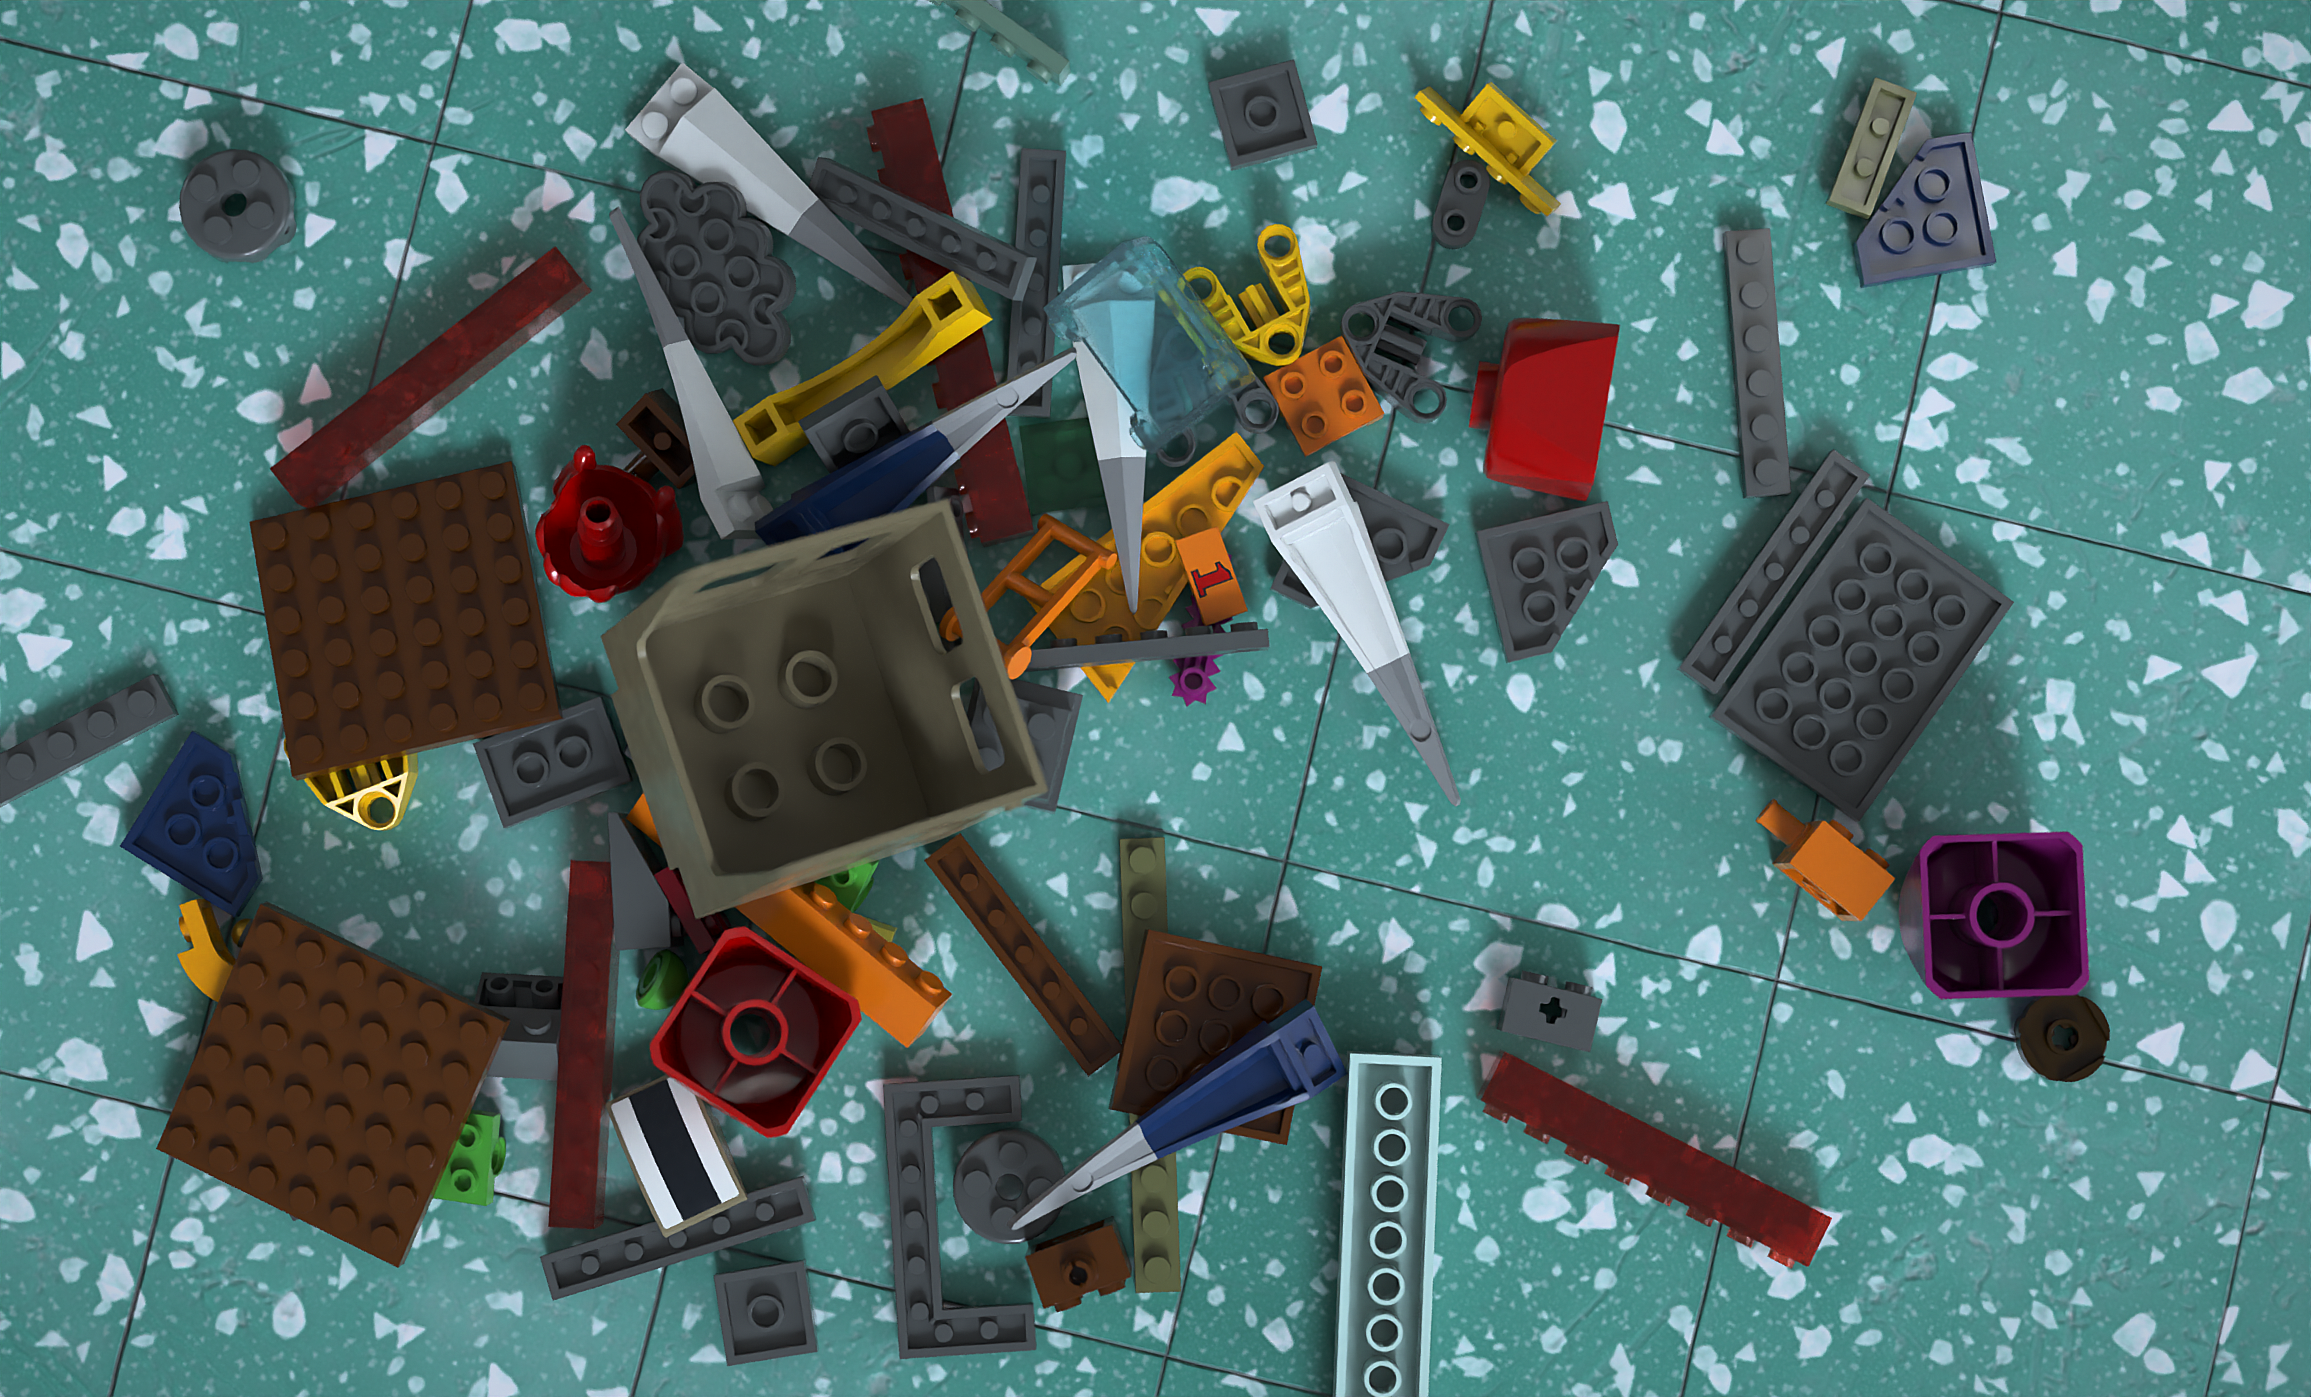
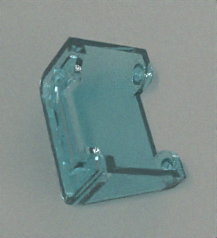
(1151, 340)

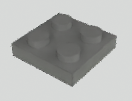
(1262, 115)
(766, 1312)

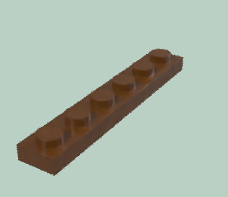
(1024, 954)

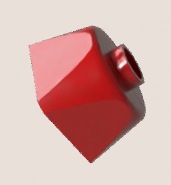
(1546, 404)
(806, 1024)

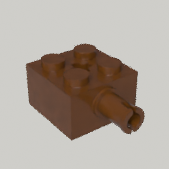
(1079, 1264)

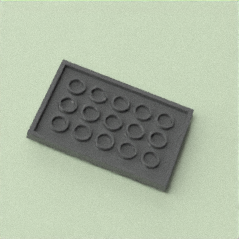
(1861, 659)

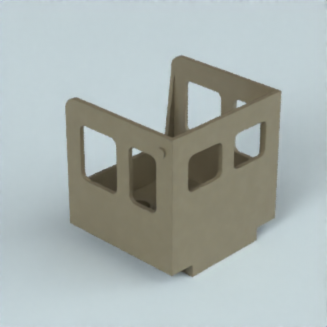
(814, 709)

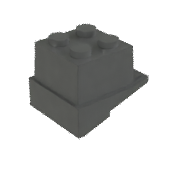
(1051, 724)

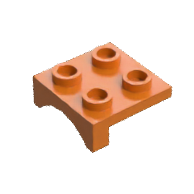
(1323, 396)

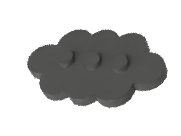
(716, 267)

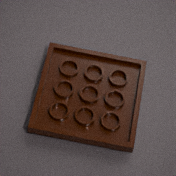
(1194, 1005)

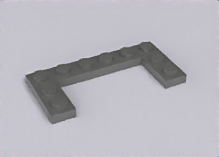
(922, 1322)

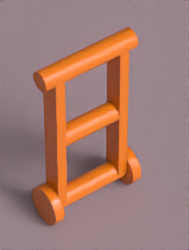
(1017, 653)

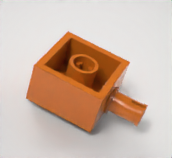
(1827, 863)

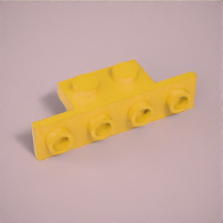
(1500, 136)

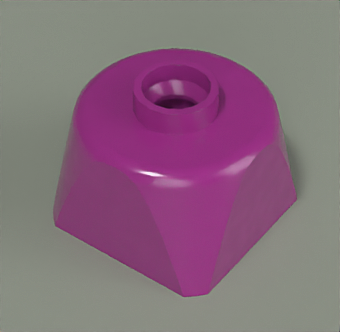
(2040, 924)

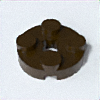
(2087, 1043)

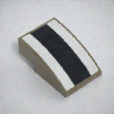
(676, 1154)

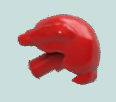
(605, 529)

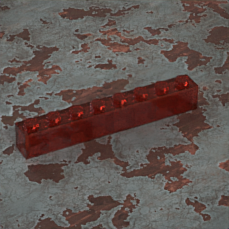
(431, 379)
(585, 1051)
(1653, 1158)

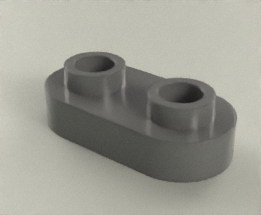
(1460, 203)

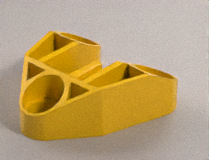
(1291, 290)
(336, 791)

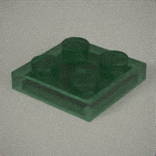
(1061, 467)

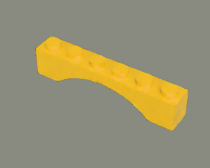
(925, 330)

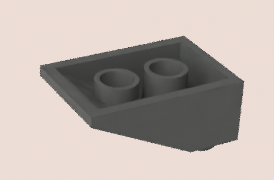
(639, 905)

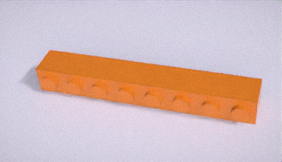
(842, 950)

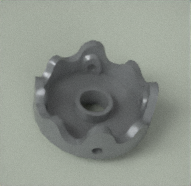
(263, 224)
(976, 1178)

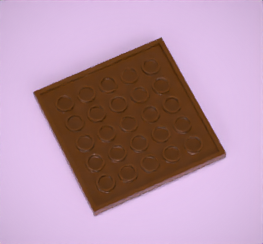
(405, 620)
(332, 1084)

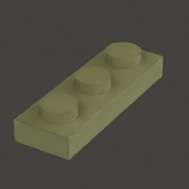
(1871, 148)

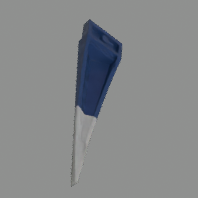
(902, 469)
(1254, 1077)

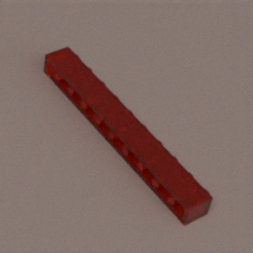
(964, 370)

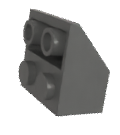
(533, 1033)

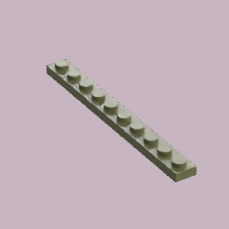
(1155, 1183)

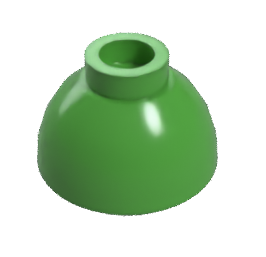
(662, 981)

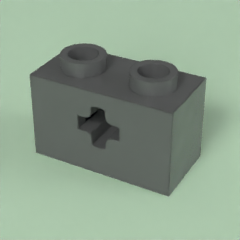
(1577, 1018)

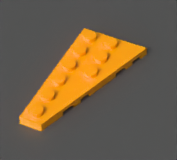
(1188, 505)

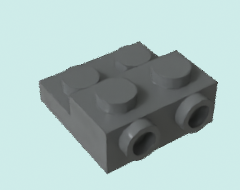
(854, 425)

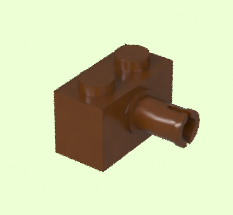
(660, 433)

